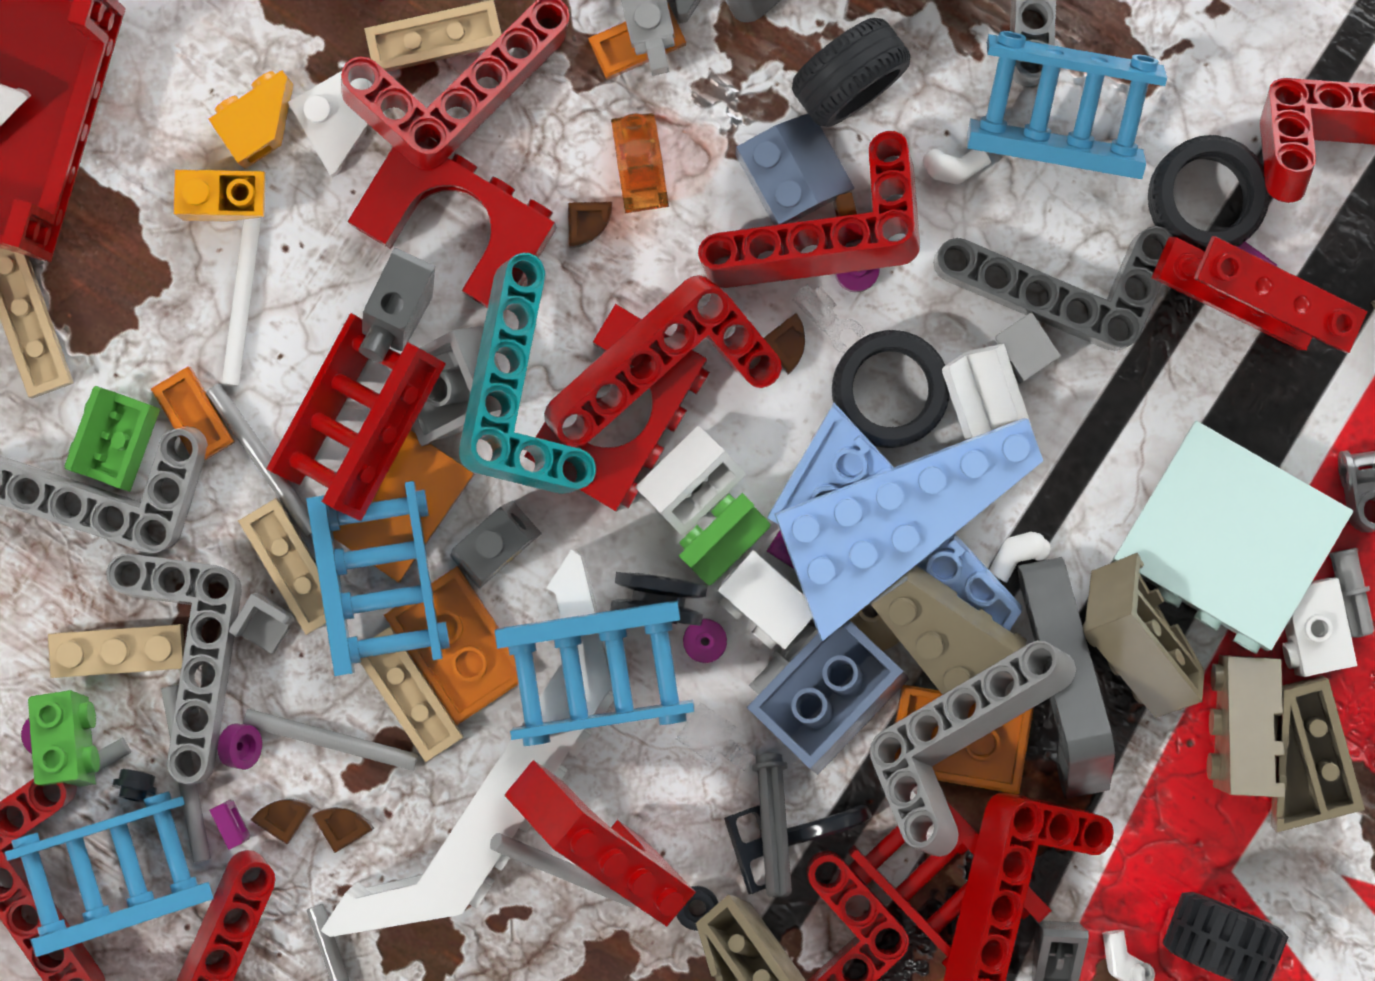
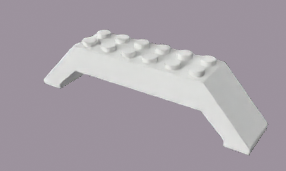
(465, 859)

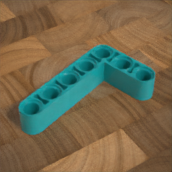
(508, 390)

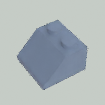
(793, 169)

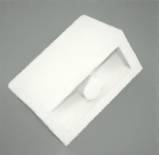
(984, 390)

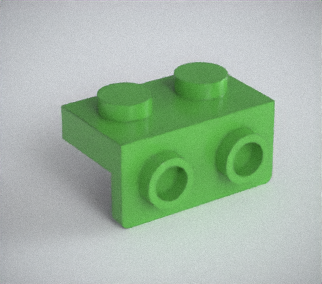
(112, 438)
(725, 539)
(63, 739)

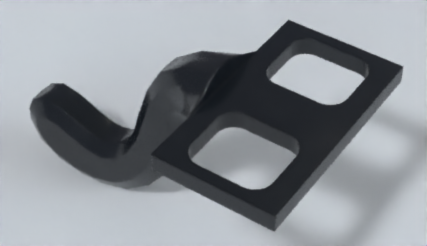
(797, 834)

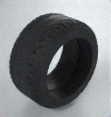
(851, 72)
(1235, 157)
(923, 355)

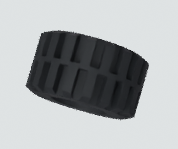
(1224, 939)

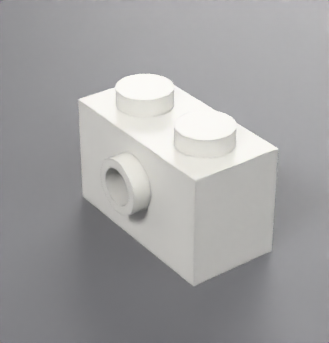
(690, 480)
(766, 600)
(1319, 632)

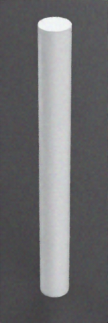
(241, 301)

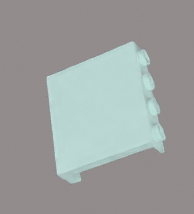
(1233, 537)

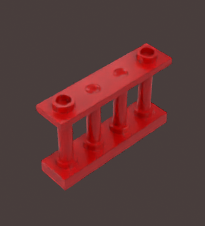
(1259, 294)
(381, 434)
(867, 870)

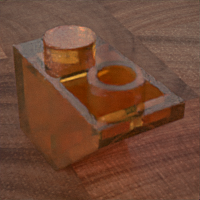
(639, 162)

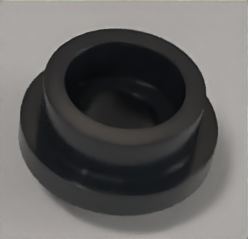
(135, 785)
(704, 894)

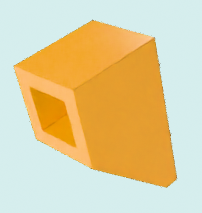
(256, 120)
(219, 195)

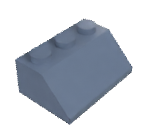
(828, 694)

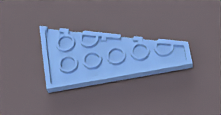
(843, 456)
(879, 528)

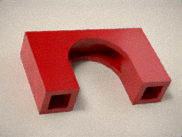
(403, 186)
(621, 465)
(605, 852)

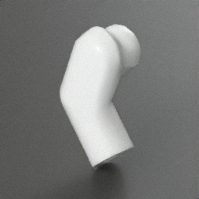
(954, 169)
(1018, 549)
(1121, 963)

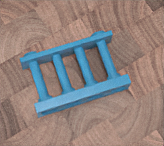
(1079, 147)
(342, 606)
(567, 636)
(97, 918)

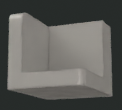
(1027, 347)
(262, 622)

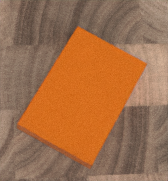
(431, 471)
(473, 667)
(989, 762)

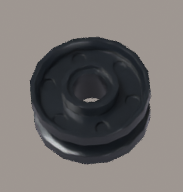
(656, 589)

